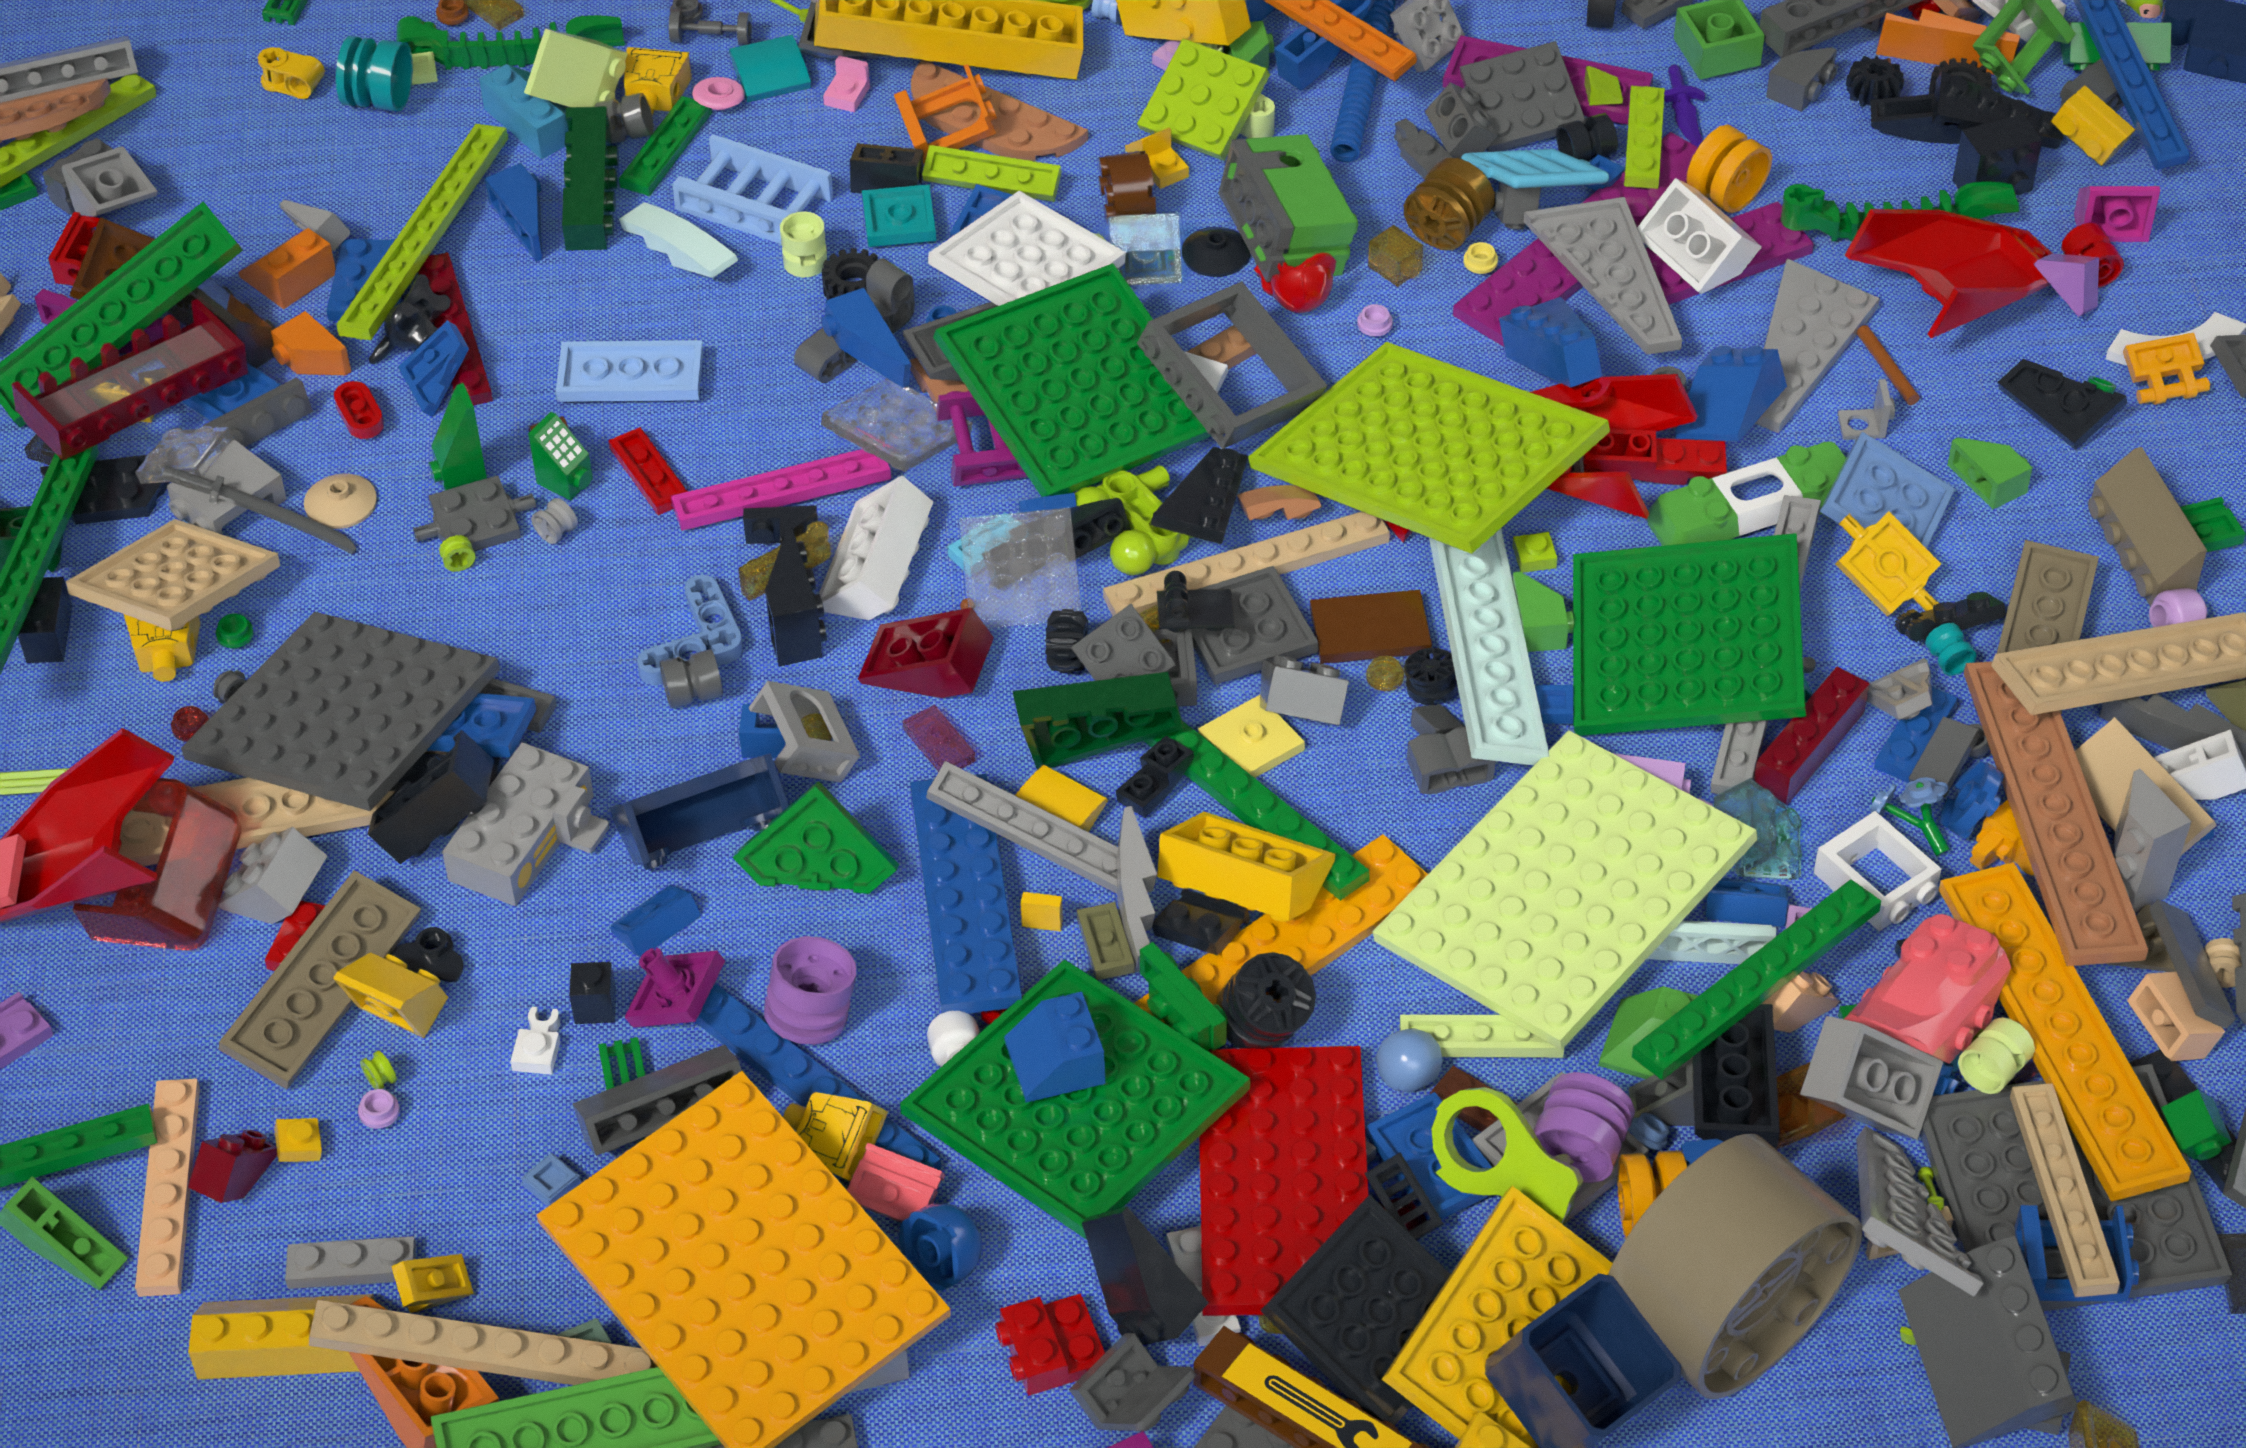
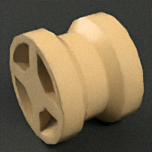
(2224, 958)

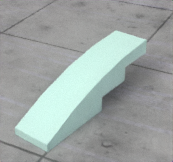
(682, 241)

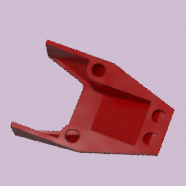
(1626, 403)

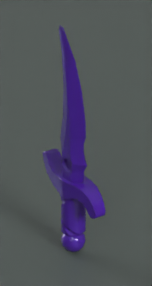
(1685, 110)

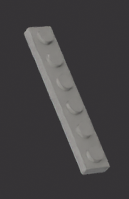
(1025, 825)

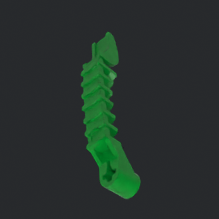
(465, 53)
(1807, 210)

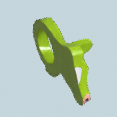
(1525, 1164)

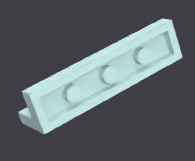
(1713, 942)

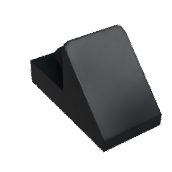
(771, 523)

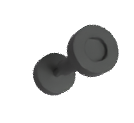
(677, 27)

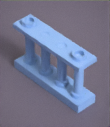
(741, 212)

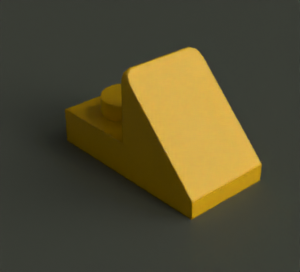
(1164, 161)
(431, 1281)

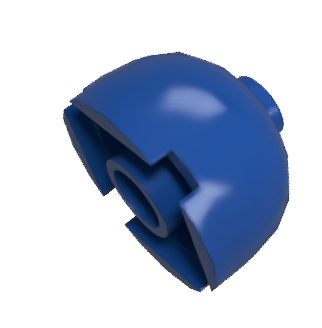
(941, 1244)

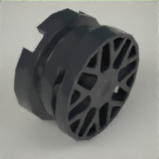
(1430, 678)

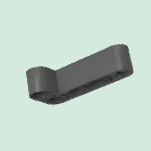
(894, 298)

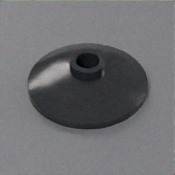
(1215, 251)

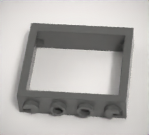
(1266, 339)

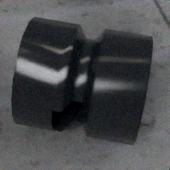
(1588, 138)

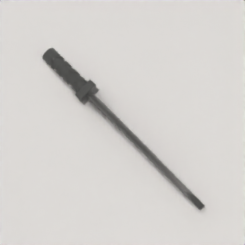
(242, 499)

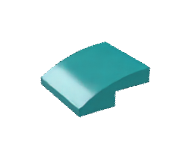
(770, 68)

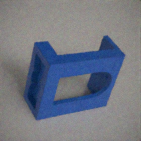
(2036, 1233)

